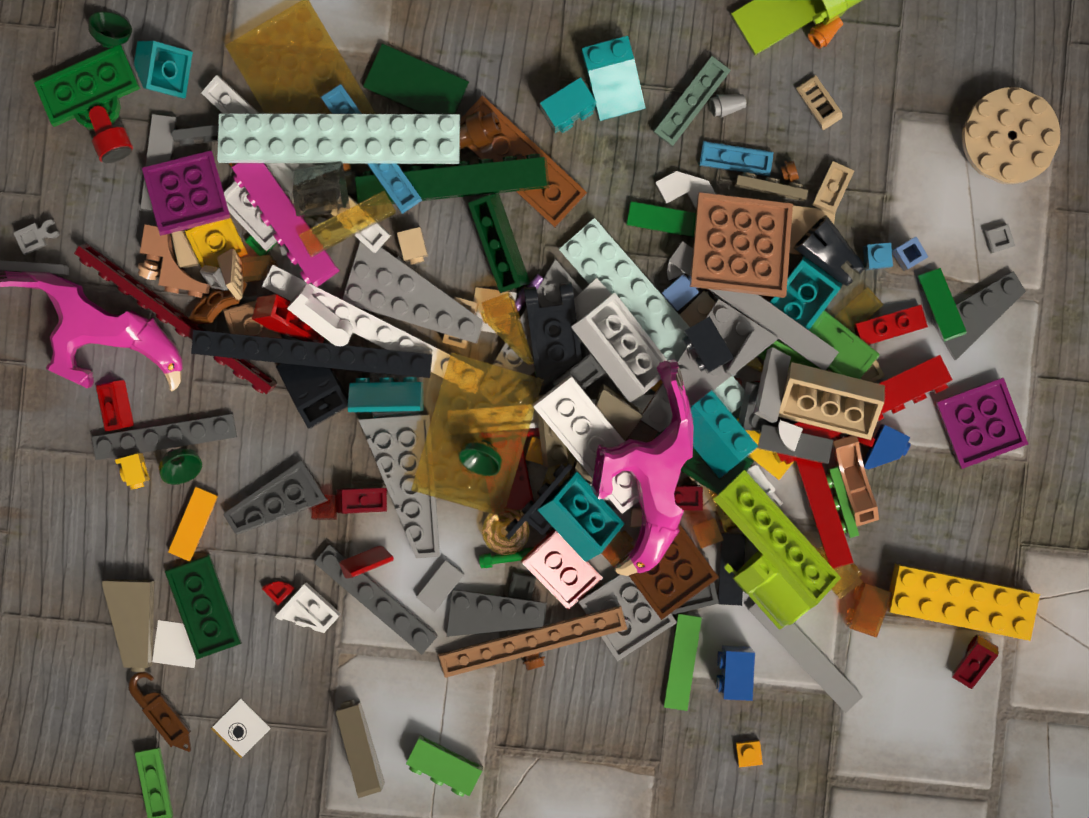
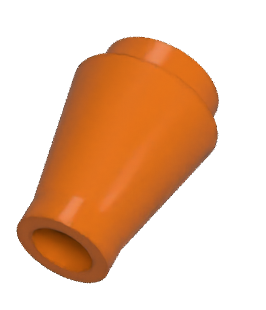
(822, 34)

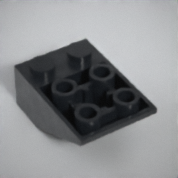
(314, 392)

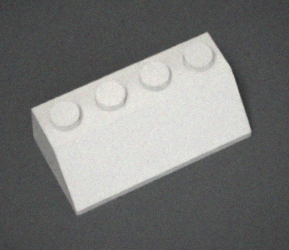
(621, 347)

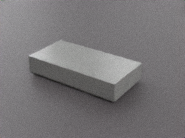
(742, 353)
(440, 585)

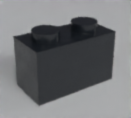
(707, 345)

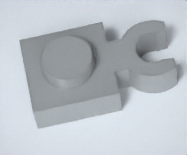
(32, 237)

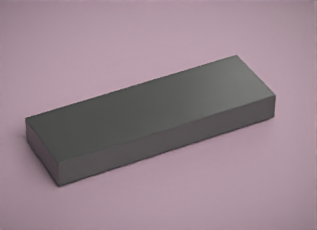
(808, 446)

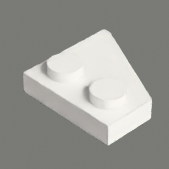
(309, 609)

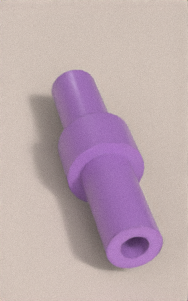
(520, 301)

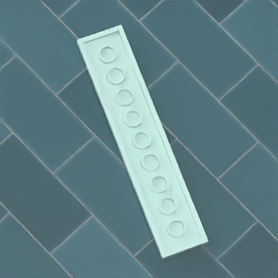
(339, 138)
(600, 257)

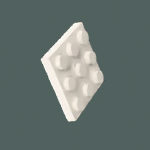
(249, 216)

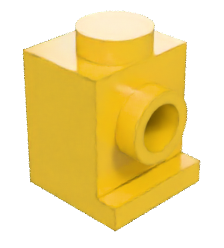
(133, 470)

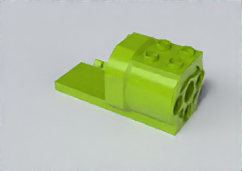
(770, 21)
(786, 571)

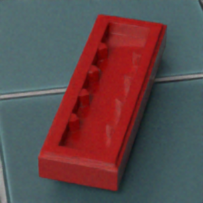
(891, 325)

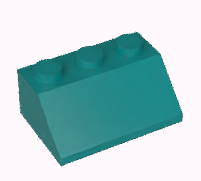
(386, 395)
(719, 435)
(581, 517)

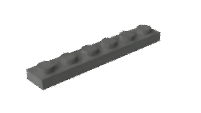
(164, 437)
(378, 602)

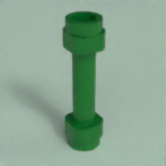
(488, 560)

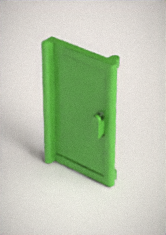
(853, 357)

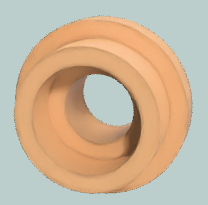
(149, 270)

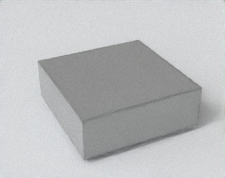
(999, 238)
(214, 277)

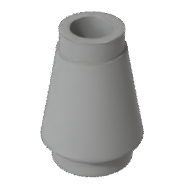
(726, 104)

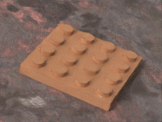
(741, 245)

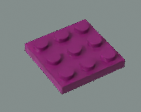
(186, 193)
(981, 423)

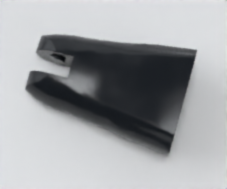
(829, 250)

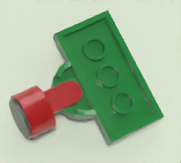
(91, 96)

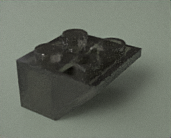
(320, 190)

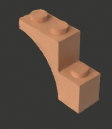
(171, 275)
(855, 480)

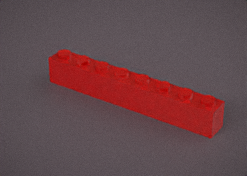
(898, 391)

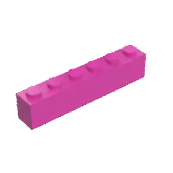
(281, 214)

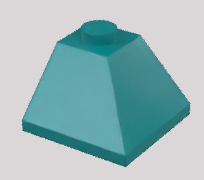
(163, 68)

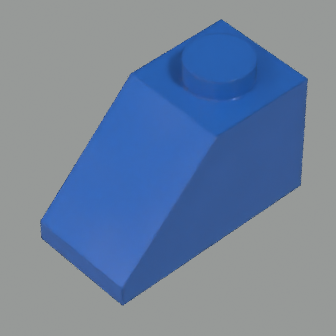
(887, 447)

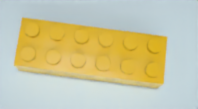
(963, 602)

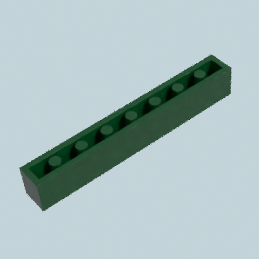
(466, 179)

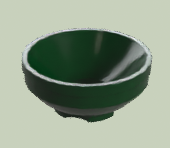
(109, 29)
(481, 458)
(181, 470)

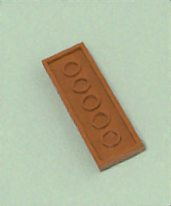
(550, 202)

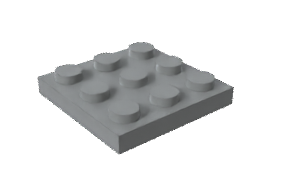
(640, 617)

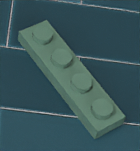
(692, 101)

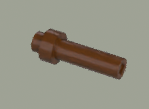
(478, 130)

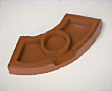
(210, 307)

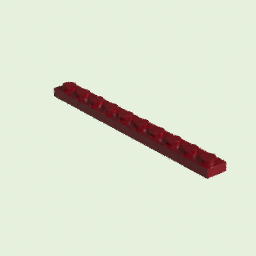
(167, 313)

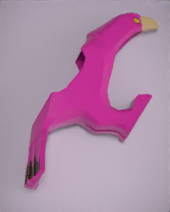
(87, 323)
(656, 471)

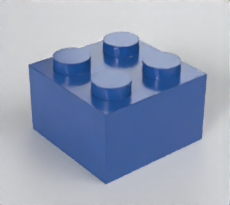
(736, 672)

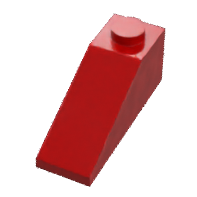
(273, 314)

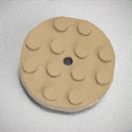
(1032, 132)

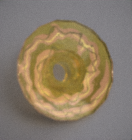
(496, 540)

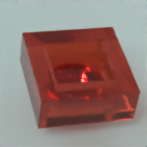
(325, 510)

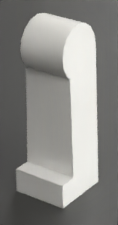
(320, 317)

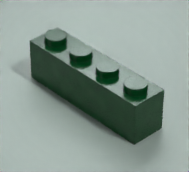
(499, 243)

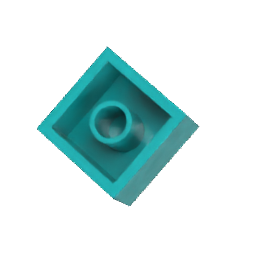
(568, 106)

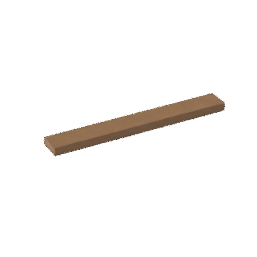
(533, 641)

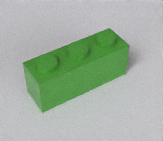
(444, 766)

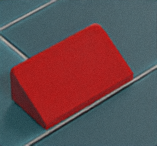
(114, 405)
(365, 561)

